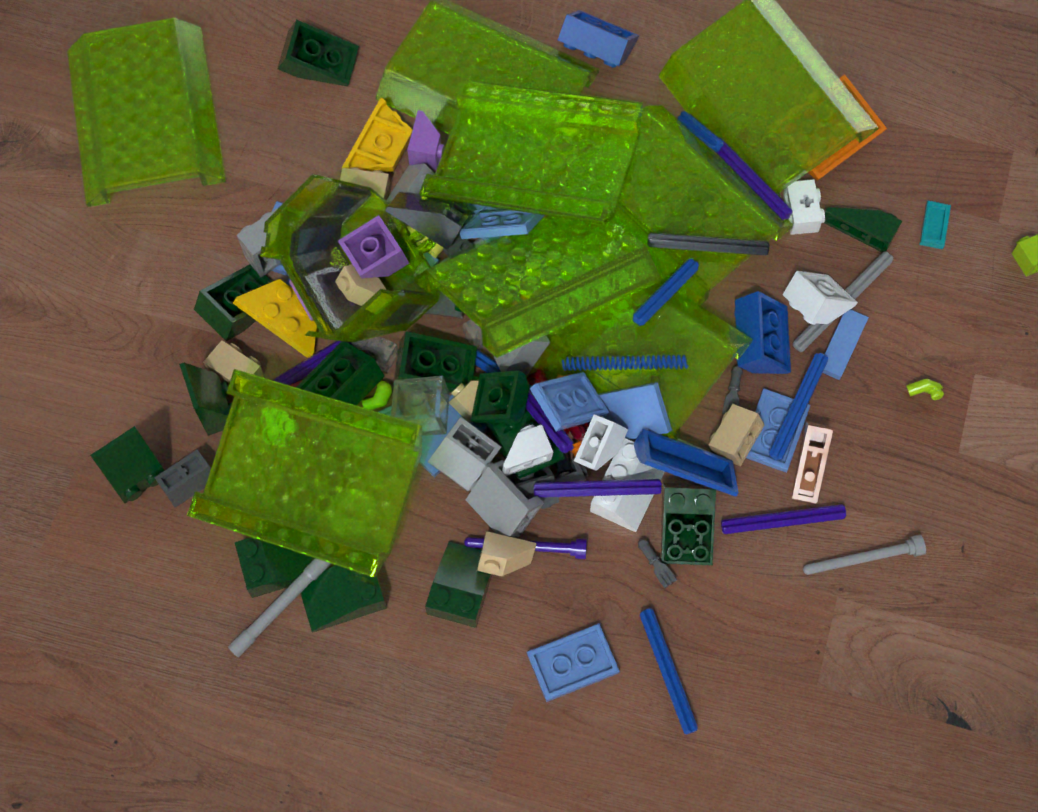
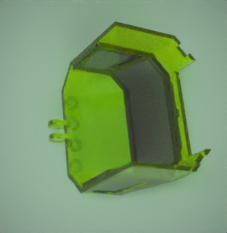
(305, 240)

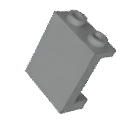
(501, 502)

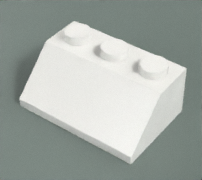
(625, 509)

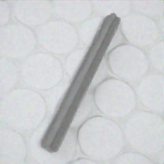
(854, 291)

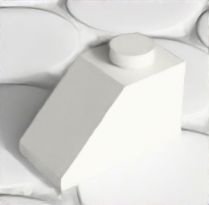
(600, 442)
(528, 450)

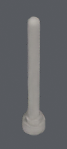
(914, 546)

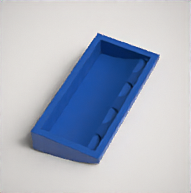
(686, 461)

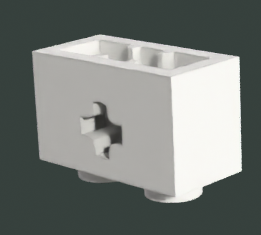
(804, 201)

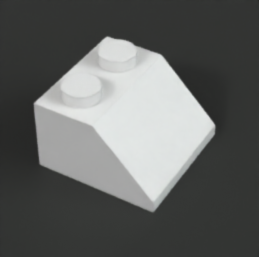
(818, 297)

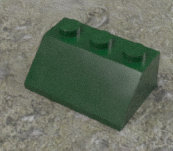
(344, 375)

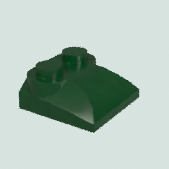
(500, 398)

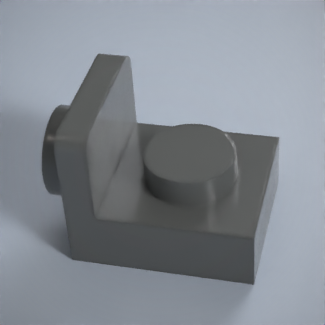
(579, 473)

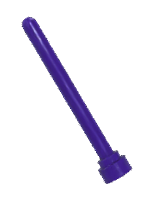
(575, 548)

